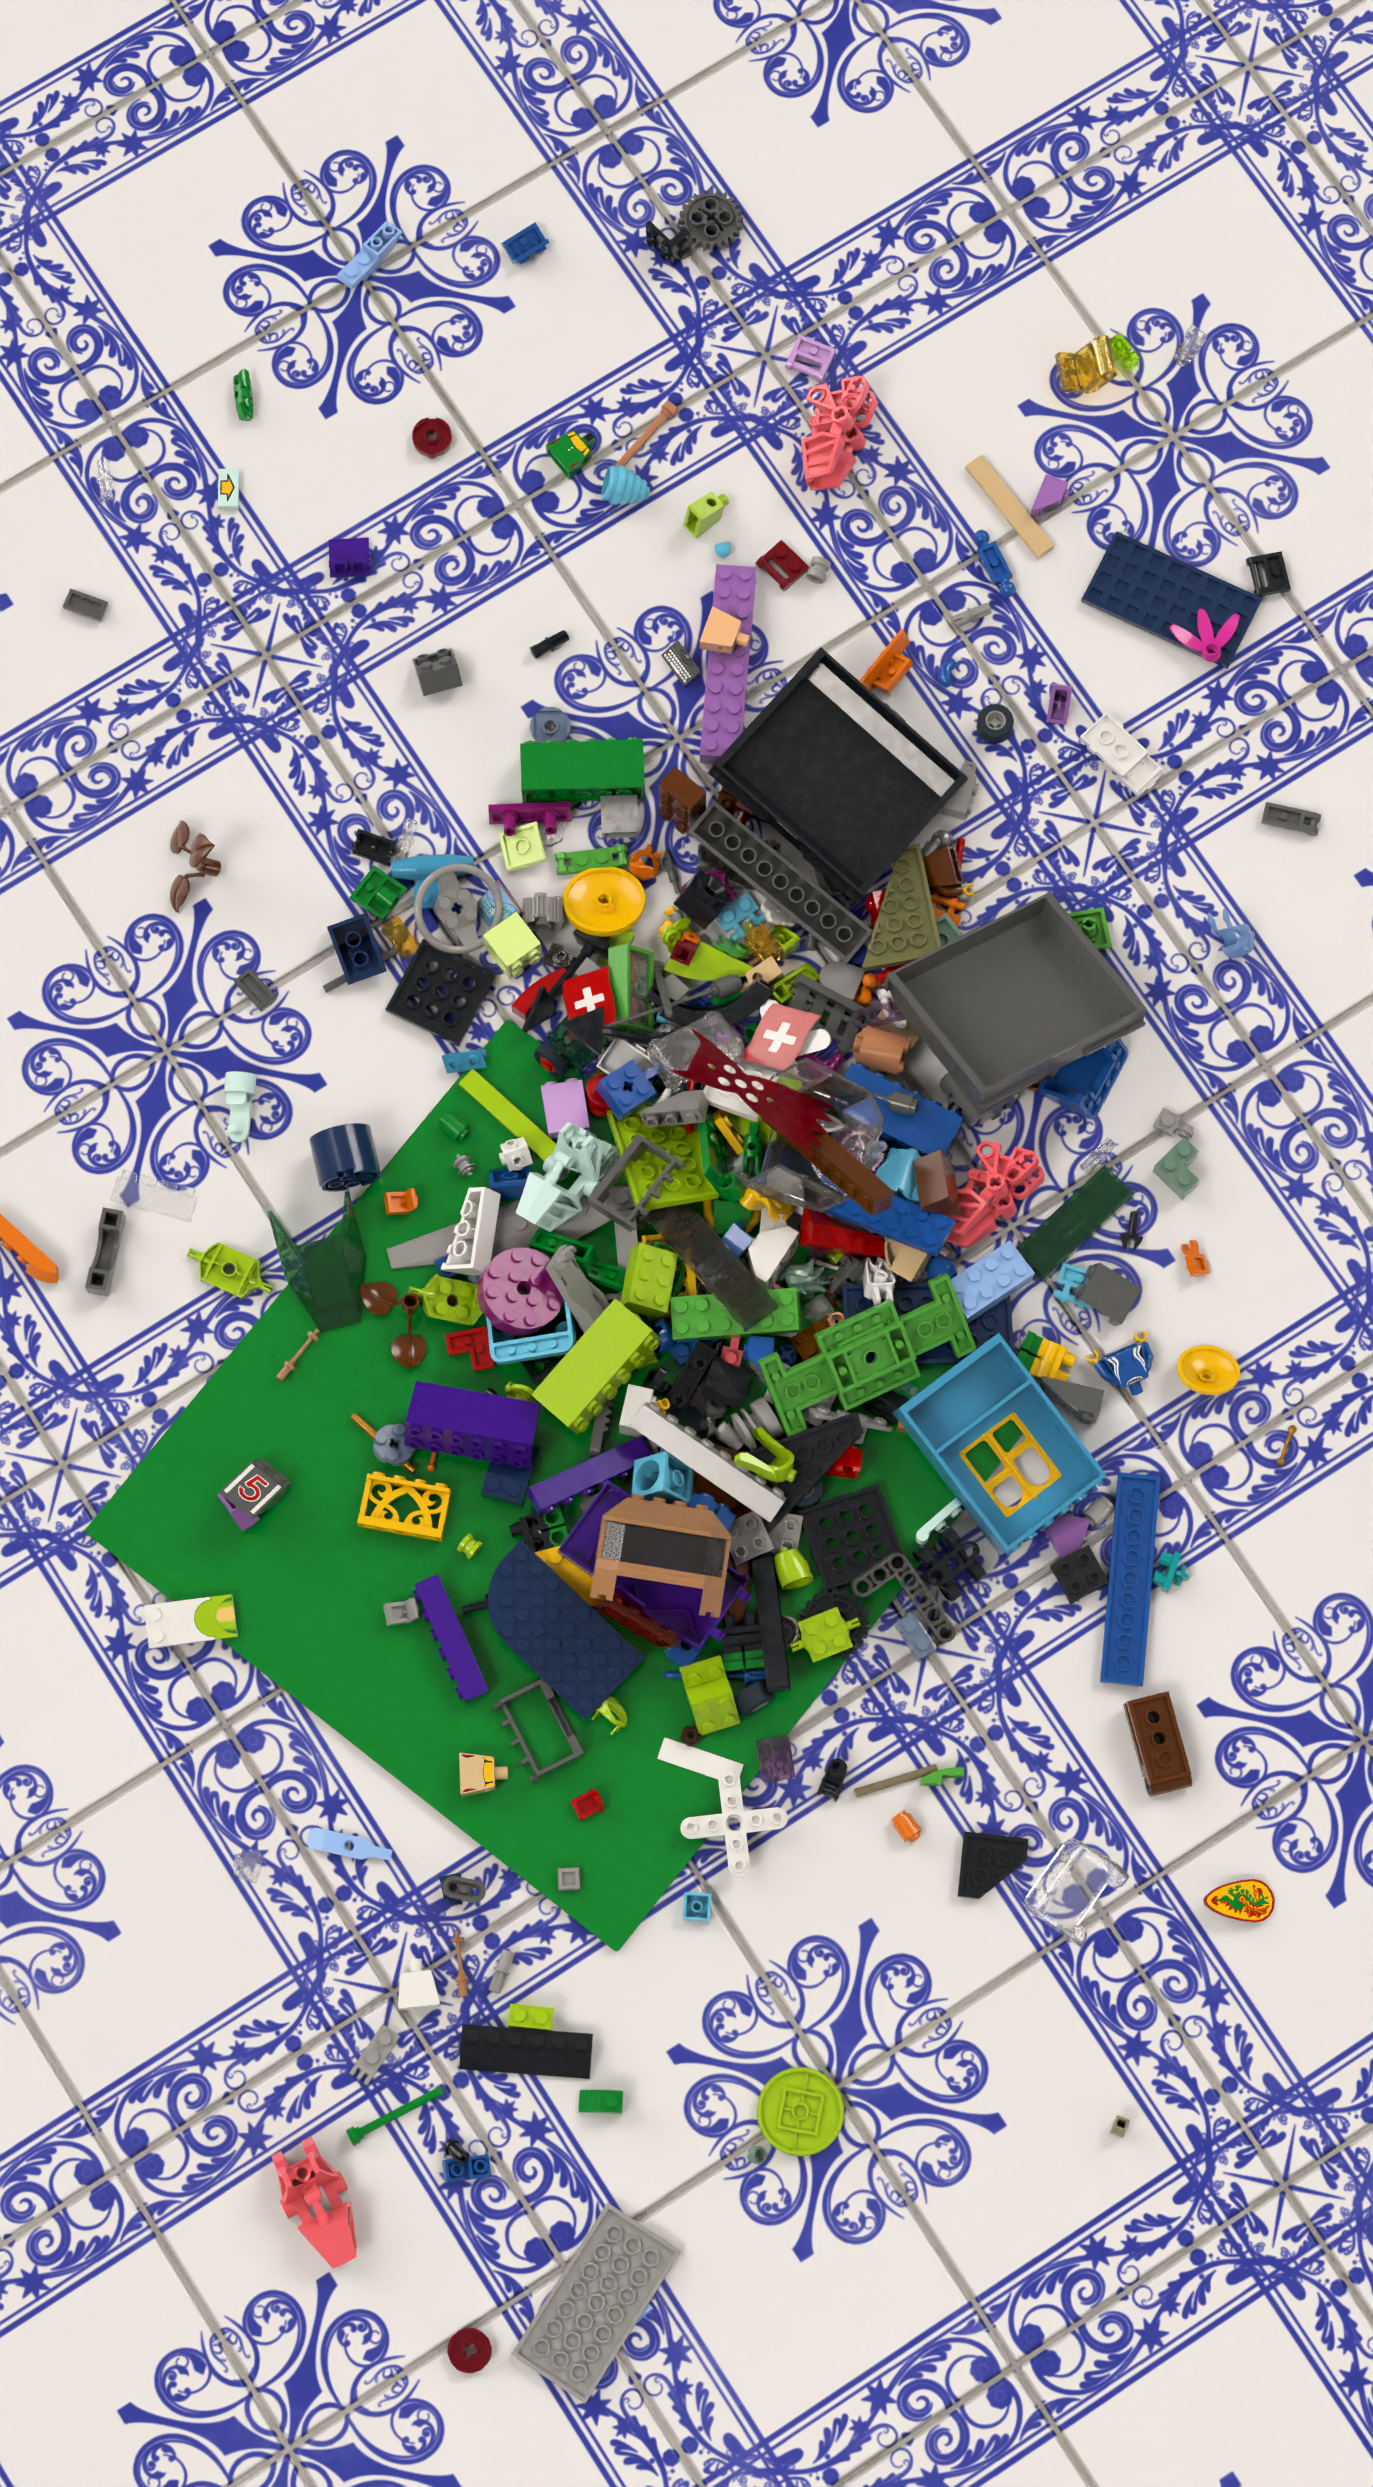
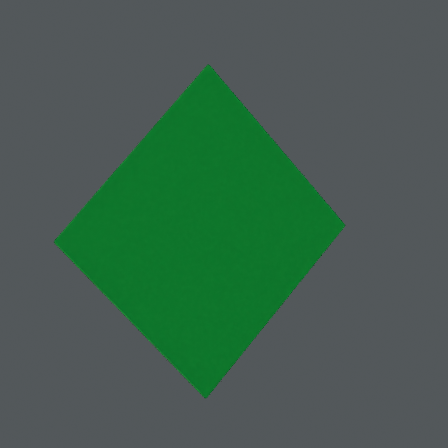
(317, 1583)

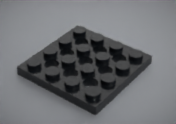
(435, 1023)
(849, 1504)

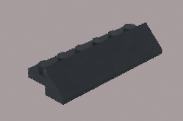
(525, 2051)

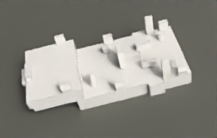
(1122, 754)

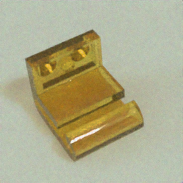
(1087, 368)

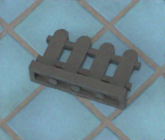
(839, 1004)

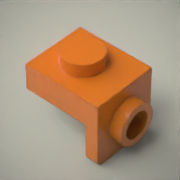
(400, 1202)

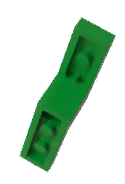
(586, 1257)

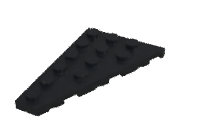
(814, 1455)

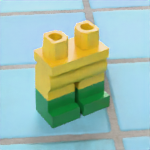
(1045, 1357)

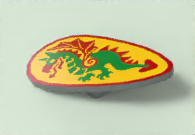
(1242, 1900)

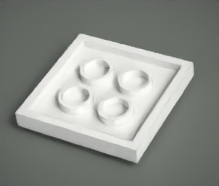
(731, 1101)

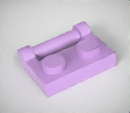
(812, 352)

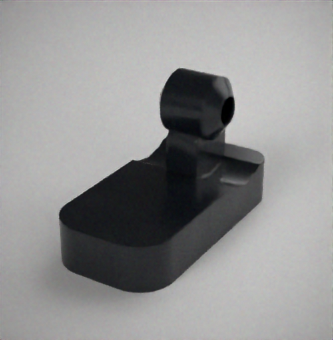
(655, 1378)

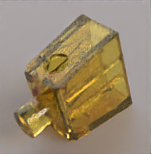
(761, 942)

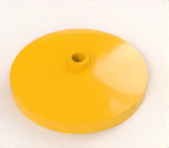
(604, 901)

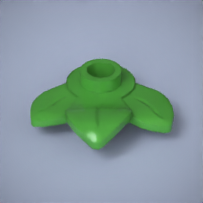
(736, 949)

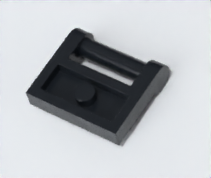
(1274, 571)

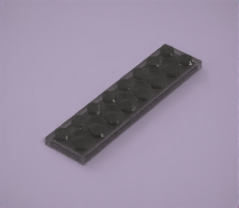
(713, 1264)

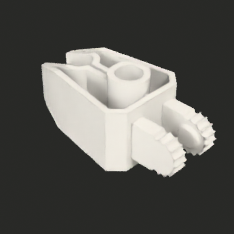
(878, 1281)

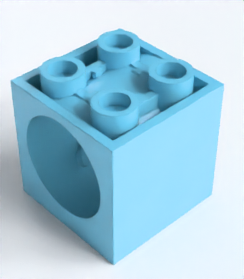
(663, 1478)

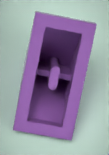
(1059, 704)

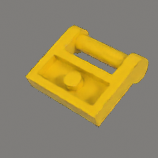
(725, 1127)

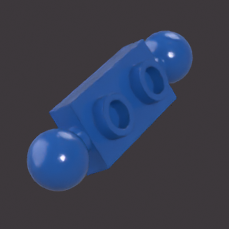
(994, 563)

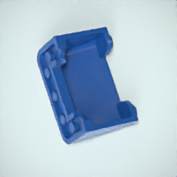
(1087, 1080)

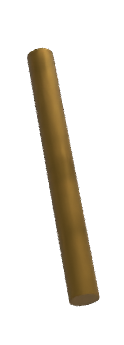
(372, 1432)

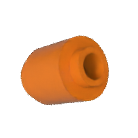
(906, 1826)

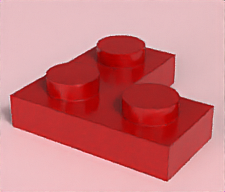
(474, 1342)

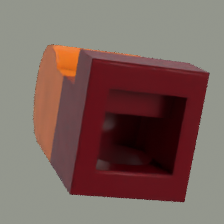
(685, 948)

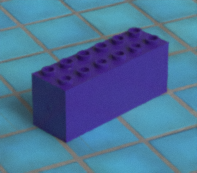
(472, 1424)

